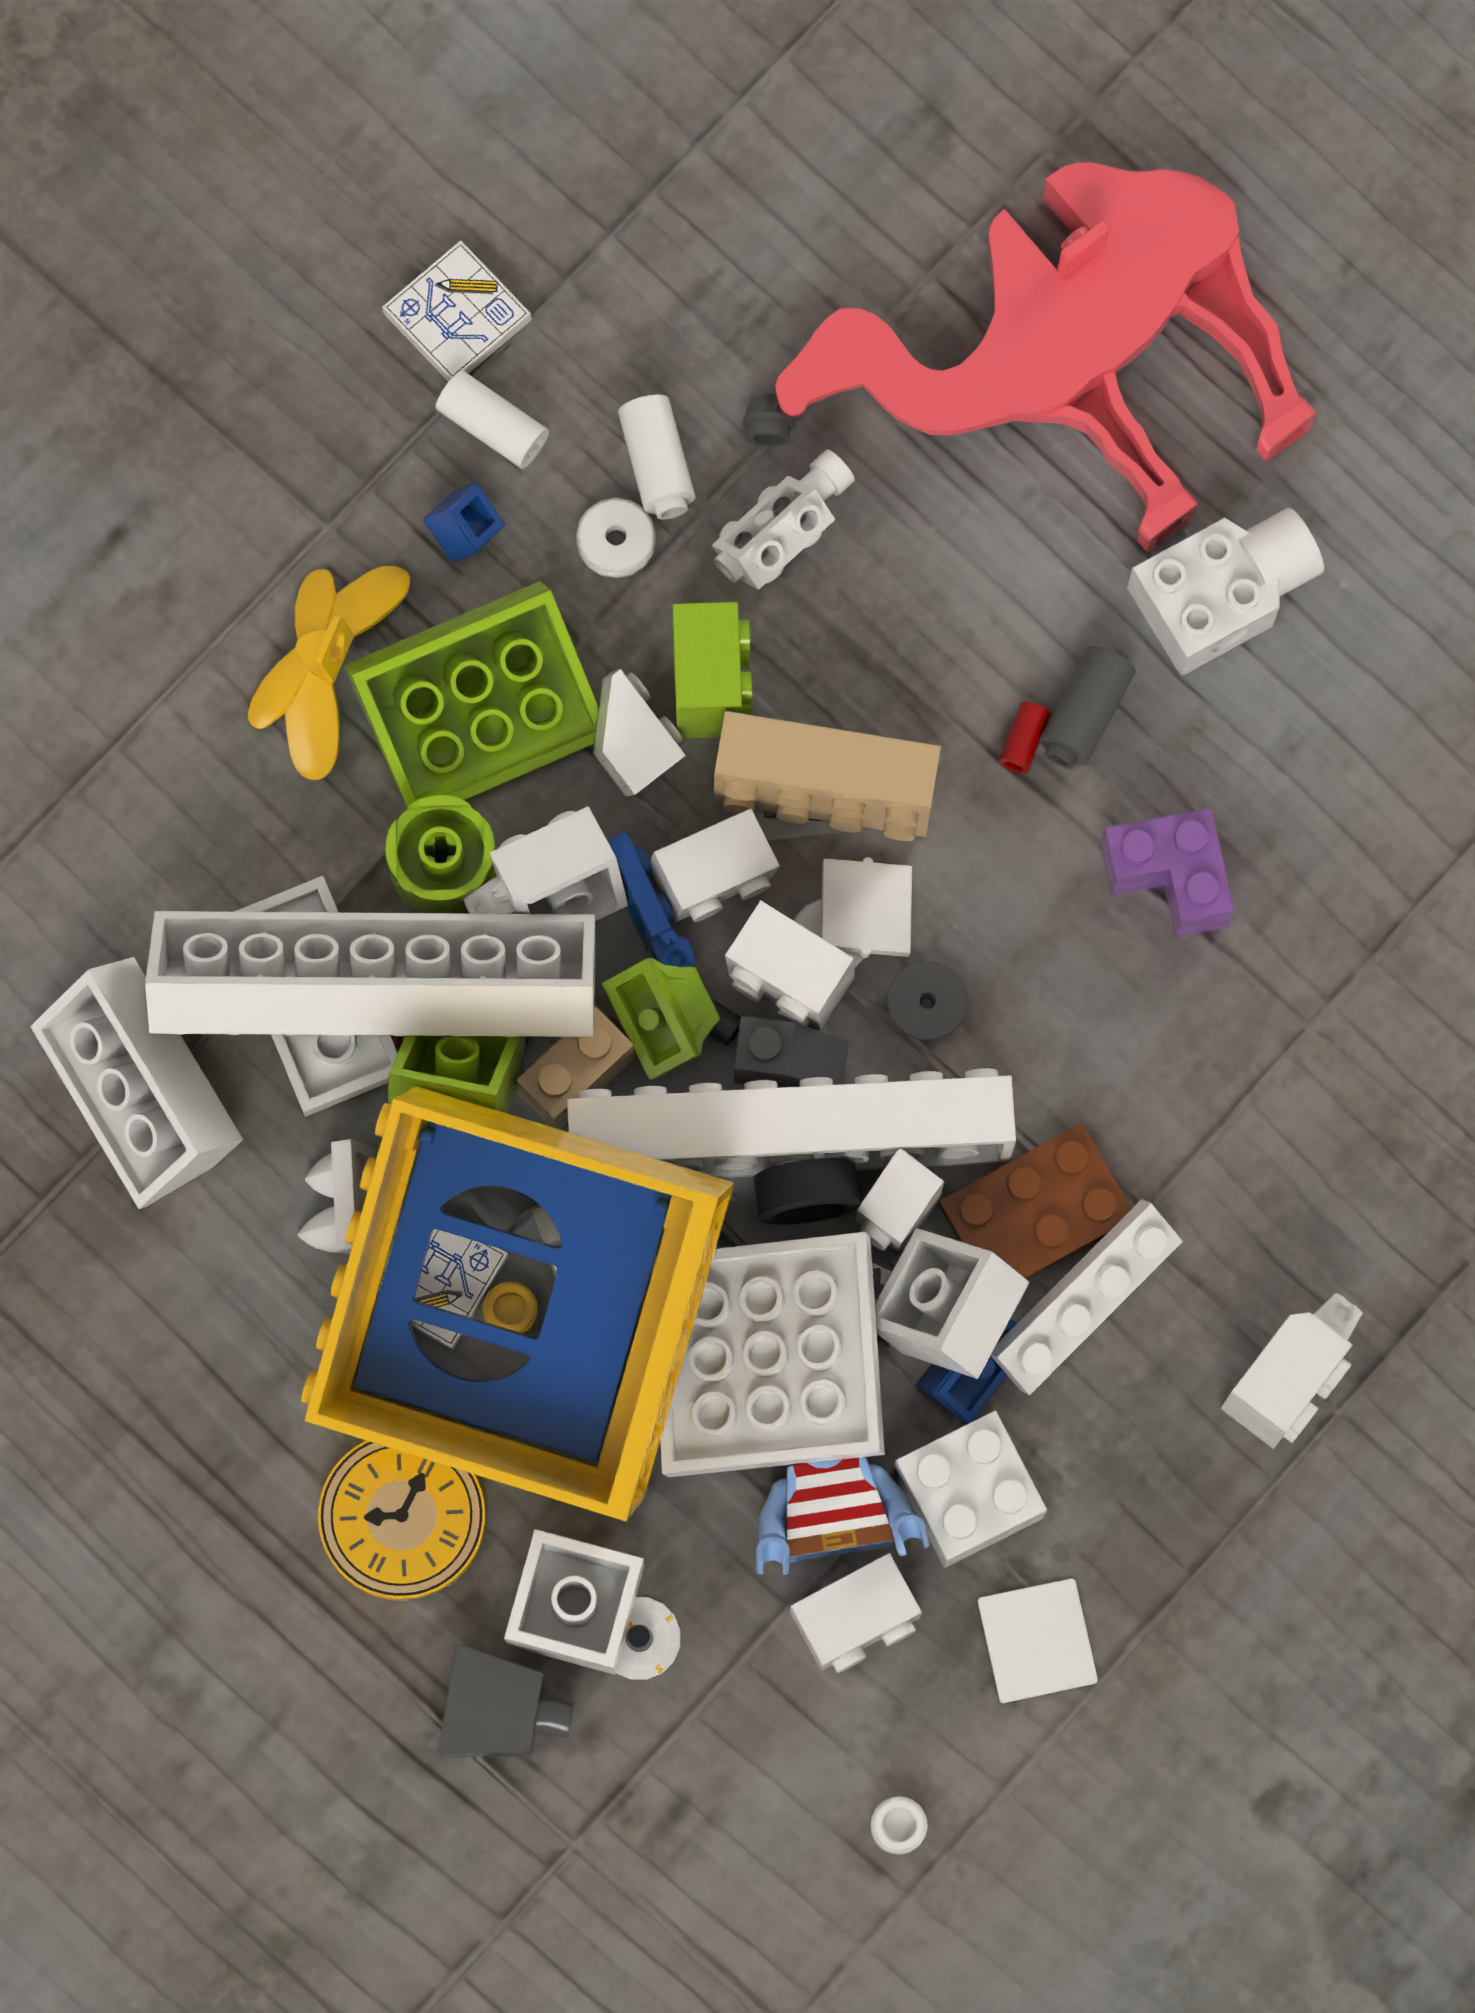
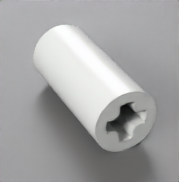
(492, 419)

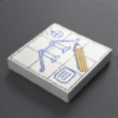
(456, 312)
(455, 1279)

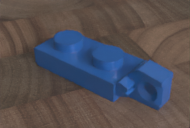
(648, 910)

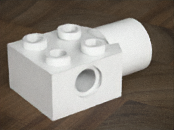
(1223, 585)

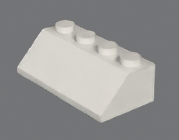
(135, 1086)

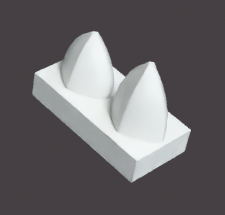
(339, 1178)

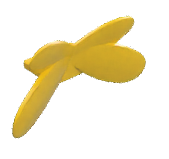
(305, 677)

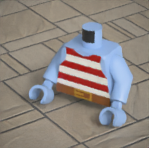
(834, 1512)

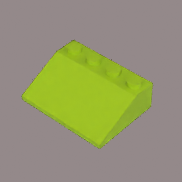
(478, 698)

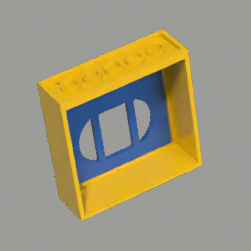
(610, 1225)

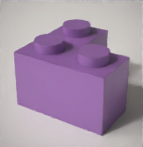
(1177, 854)

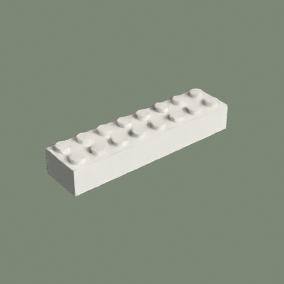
(371, 974)
(770, 1126)

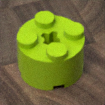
(414, 844)

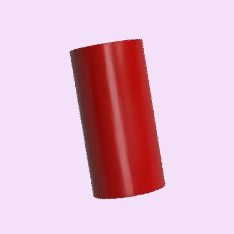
(1024, 737)

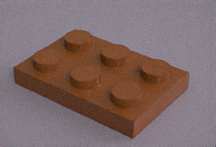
(1039, 1204)

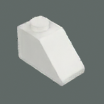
(899, 1202)

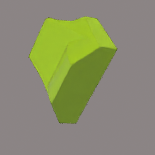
(662, 1013)

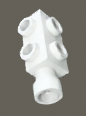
(777, 536)

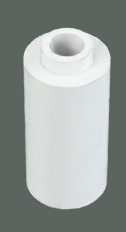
(657, 456)

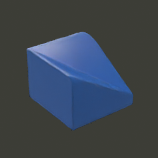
(464, 522)

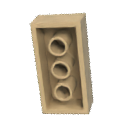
(825, 775)

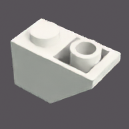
(630, 737)

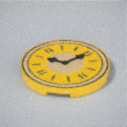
(400, 1522)

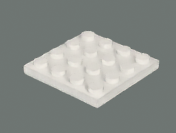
(779, 1360)

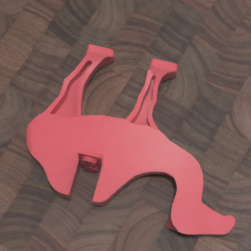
(1057, 338)

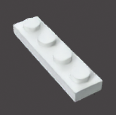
(1085, 1296)

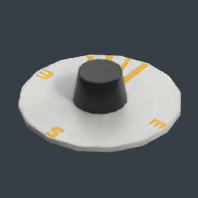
(650, 1641)

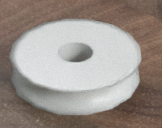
(611, 559)

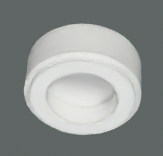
(898, 1825)

